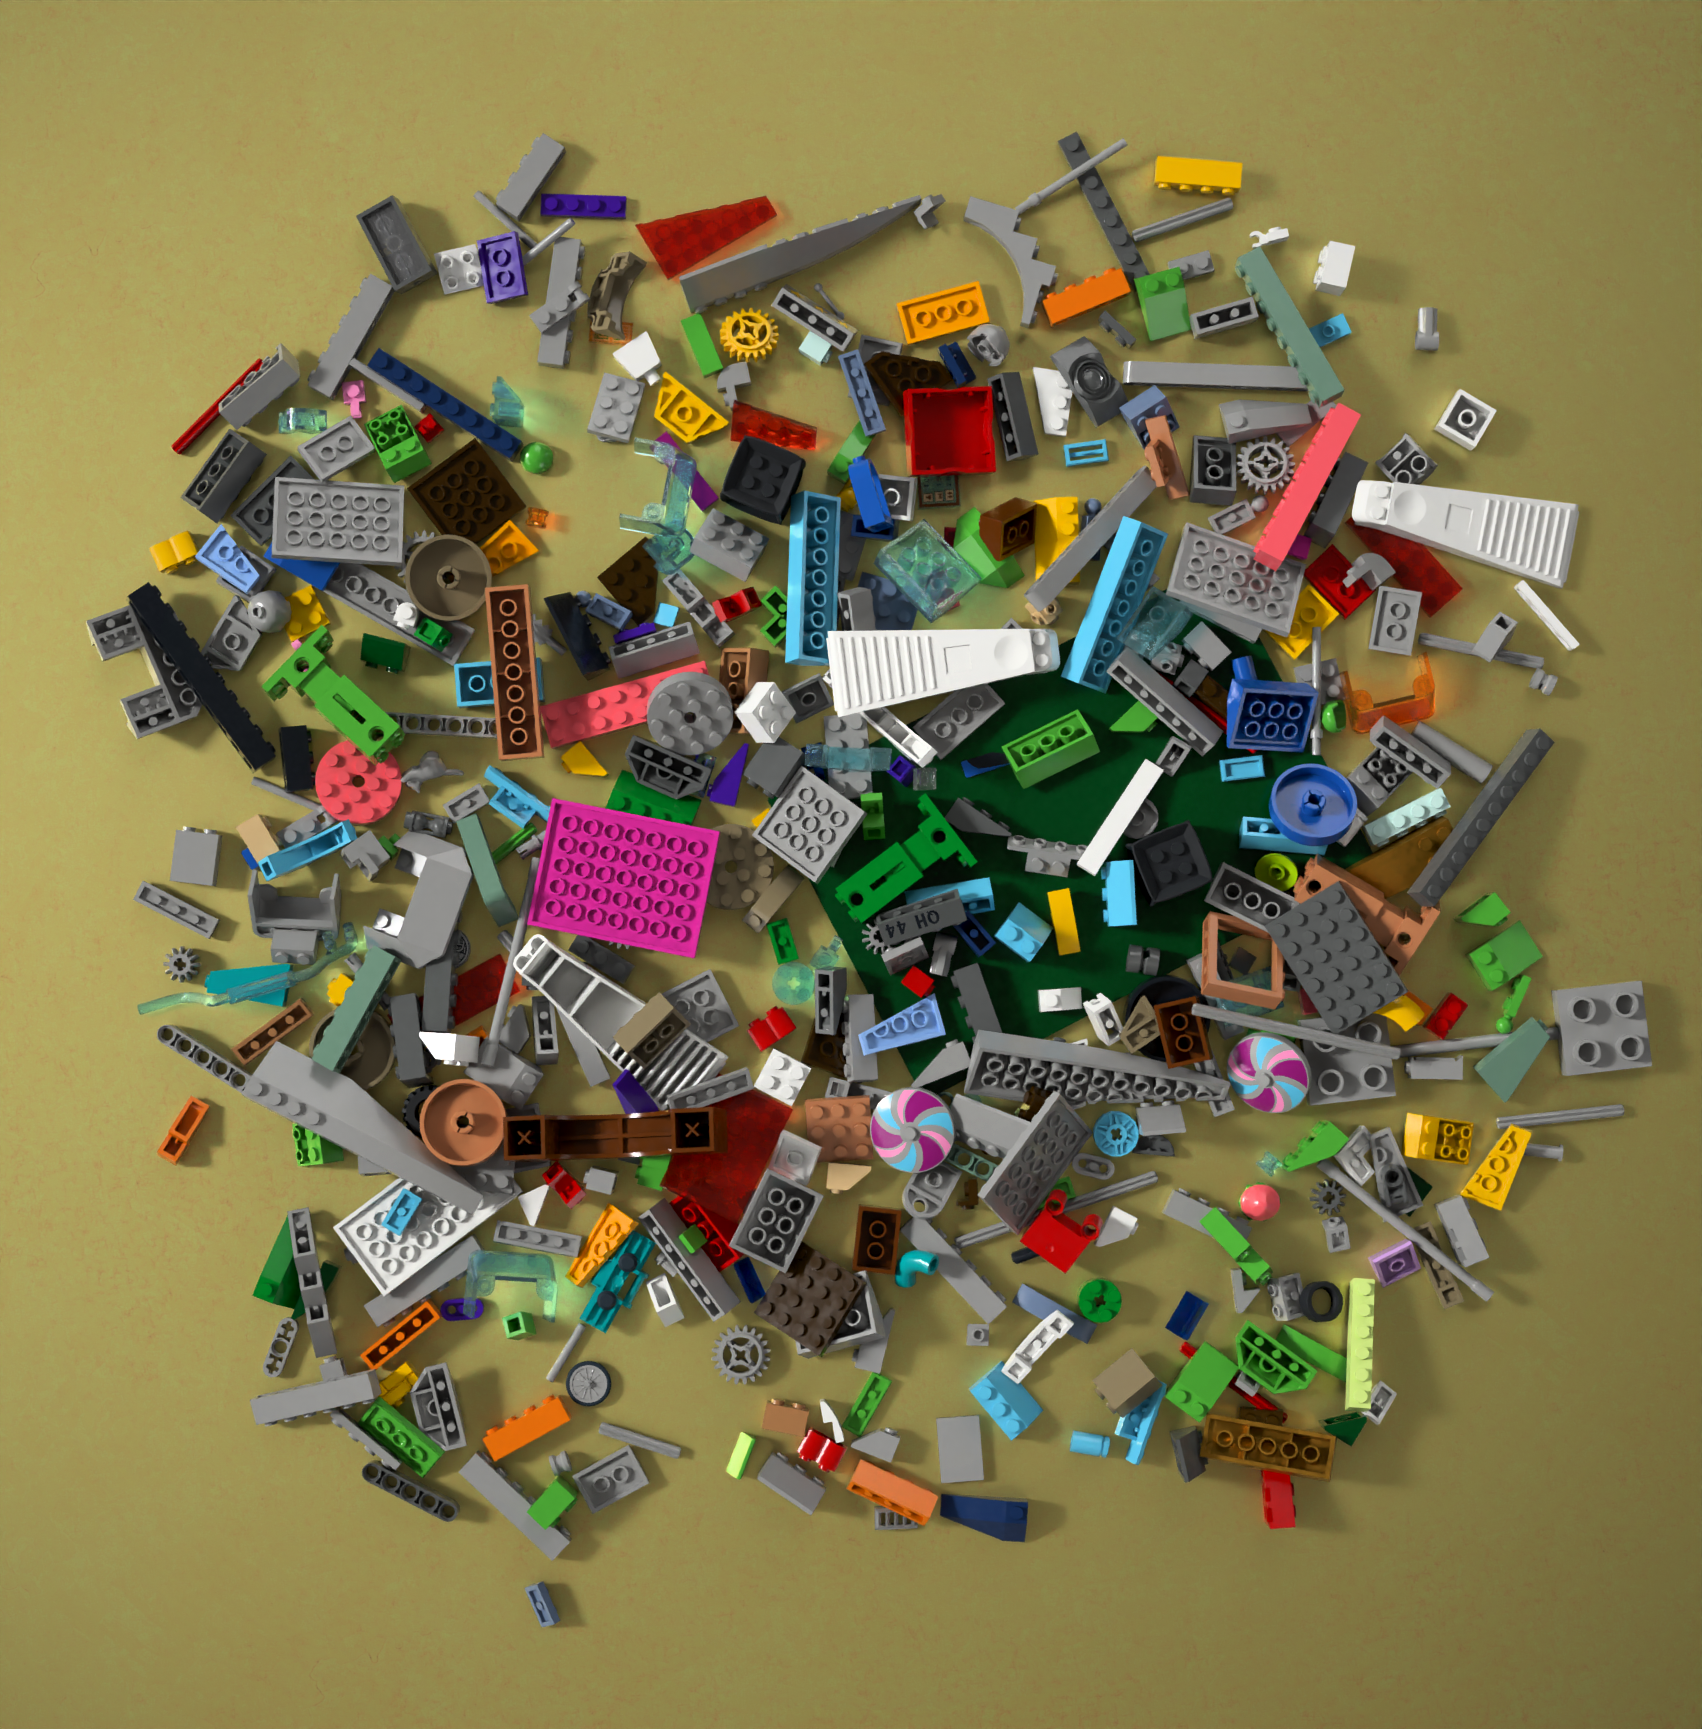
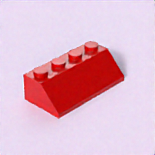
(714, 1228)

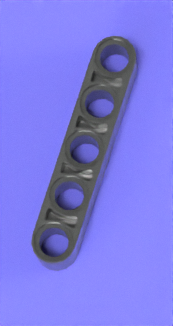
(421, 1491)

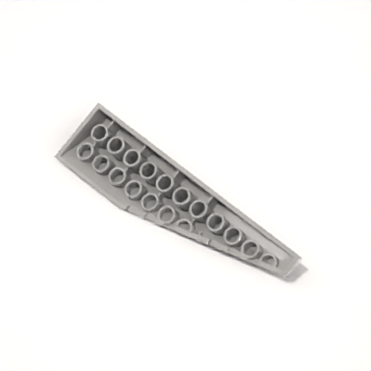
(766, 265)
(1012, 1064)
(354, 1121)

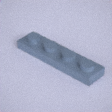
(861, 393)

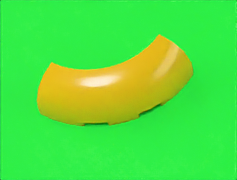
(1403, 1012)

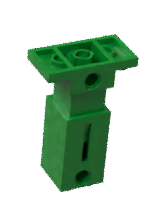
(902, 864)

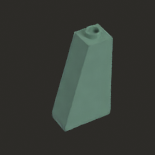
(1513, 1057)

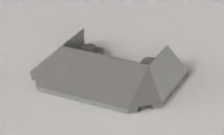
(158, 706)
(434, 904)

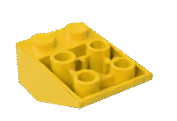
(1437, 1139)

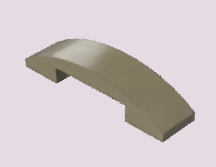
(1440, 1277)

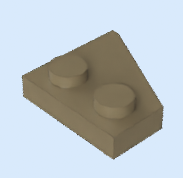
(1140, 1026)

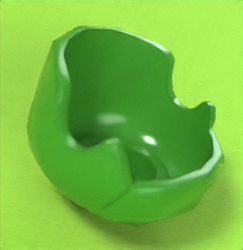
(536, 457)
(1334, 716)

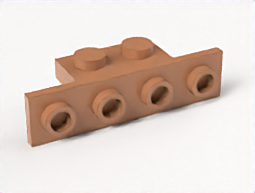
(1163, 458)

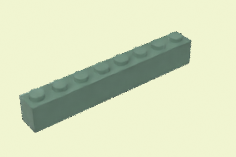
(1289, 327)

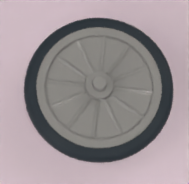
(588, 1383)

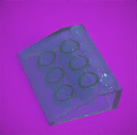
(926, 570)

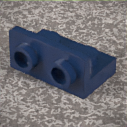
(956, 364)

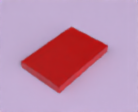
(1327, 576)

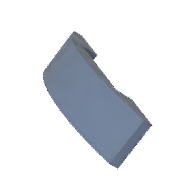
(1043, 1306)

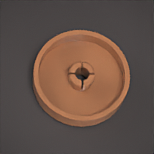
(442, 1114)

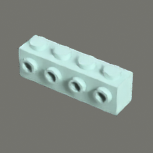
(1406, 816)

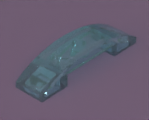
(848, 758)

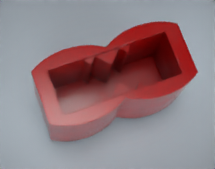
(771, 1028)
(821, 1449)

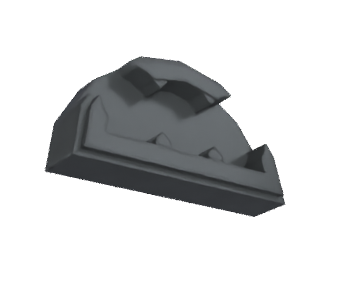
(1154, 1146)

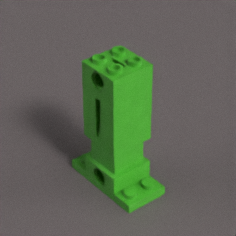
(336, 698)

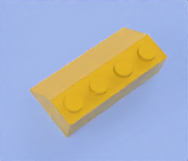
(1055, 531)

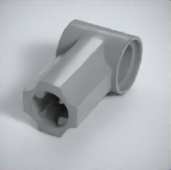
(1427, 336)
(943, 950)

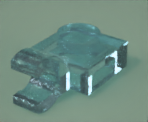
(827, 956)

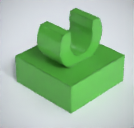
(388, 845)

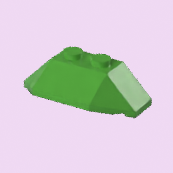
(977, 555)
(1270, 1361)

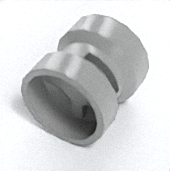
(1543, 681)

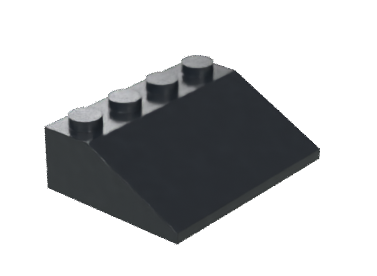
(578, 635)

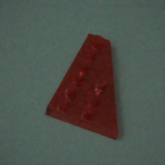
(693, 236)

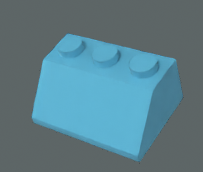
(1119, 893)
(1006, 1401)

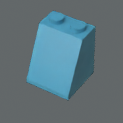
(1023, 932)

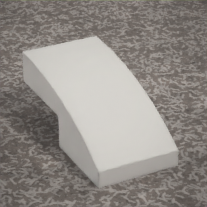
(829, 1416)

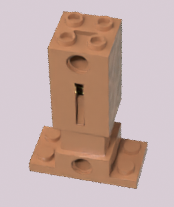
(1381, 916)

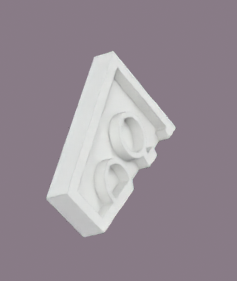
(1054, 400)

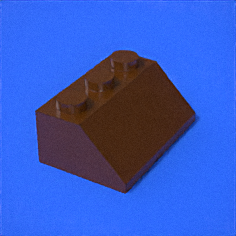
(1008, 527)
(1182, 1034)

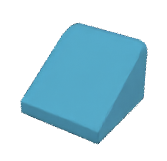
(666, 615)

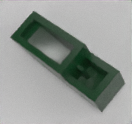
(329, 1273)

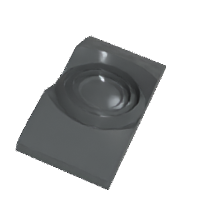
(1090, 380)

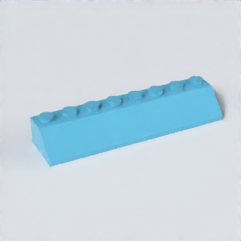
(812, 577)
(1114, 603)

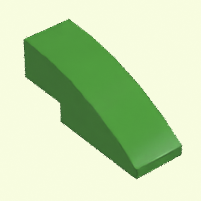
(702, 345)

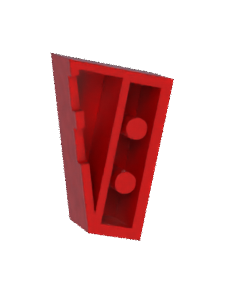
(1278, 1500)

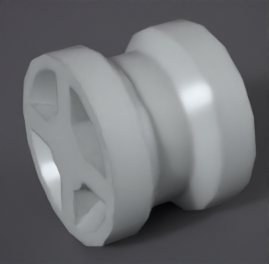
(560, 1463)

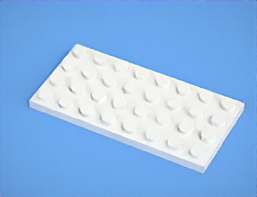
(430, 1232)

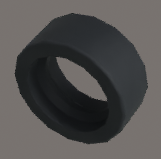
(1306, 1301)

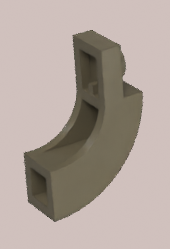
(773, 898)

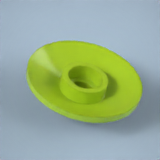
(1281, 879)

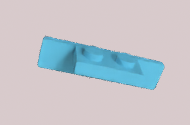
(513, 800)
(1138, 1424)

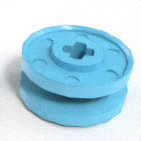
(1103, 1136)

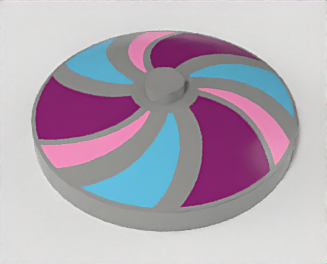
(1269, 1072)
(912, 1129)

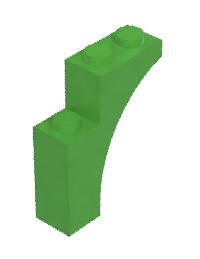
(1237, 1247)

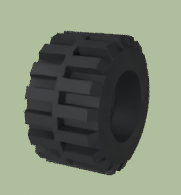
(412, 1105)

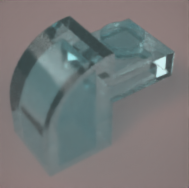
(302, 420)

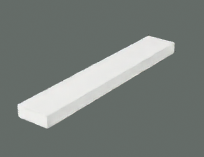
(1120, 817)

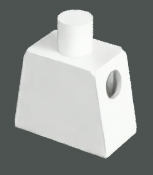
(640, 359)

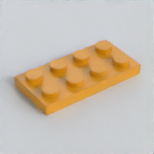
(943, 313)

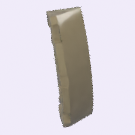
(610, 293)

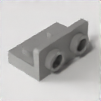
(1285, 1296)

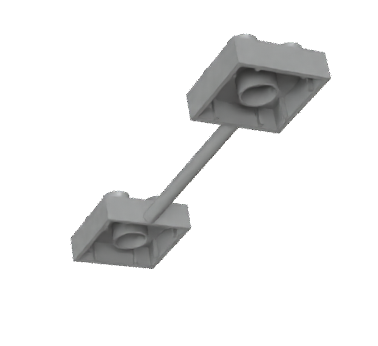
(1595, 1032)

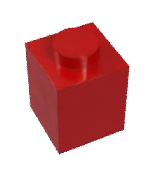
(918, 982)

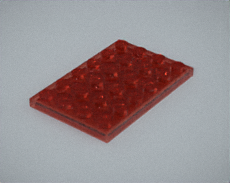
(728, 1179)

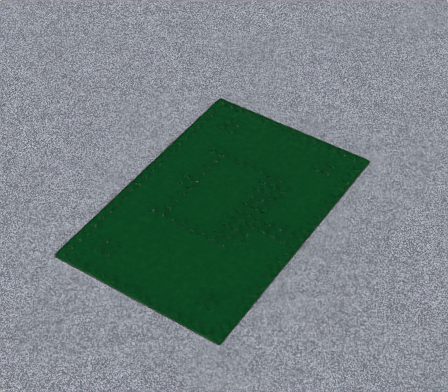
(1066, 810)

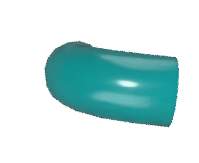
(911, 1263)

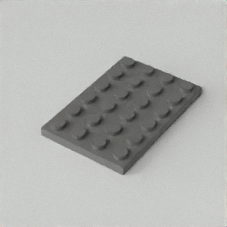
(1336, 958)

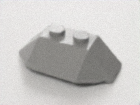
(438, 1407)

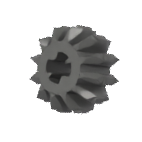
(1333, 1202)

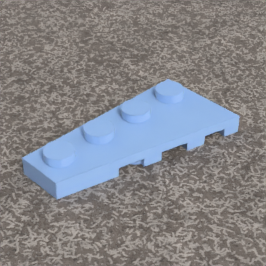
(909, 1026)

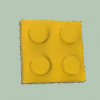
(306, 614)

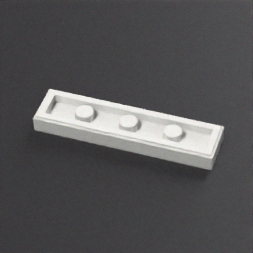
(1546, 615)

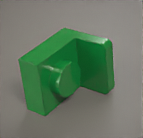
(433, 634)

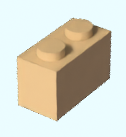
(259, 837)

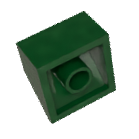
(385, 653)

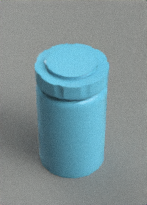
(1089, 1444)

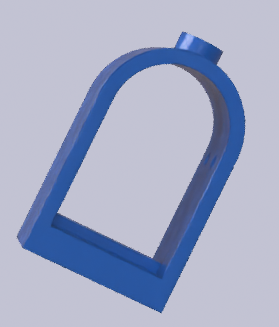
(869, 495)

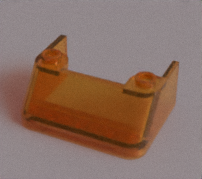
(1401, 711)

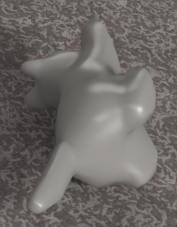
(429, 768)

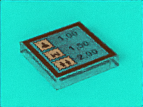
(938, 492)

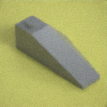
(1256, 418)

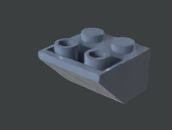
(1145, 406)

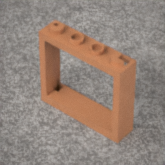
(1231, 991)

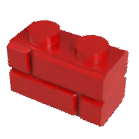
(1445, 1016)

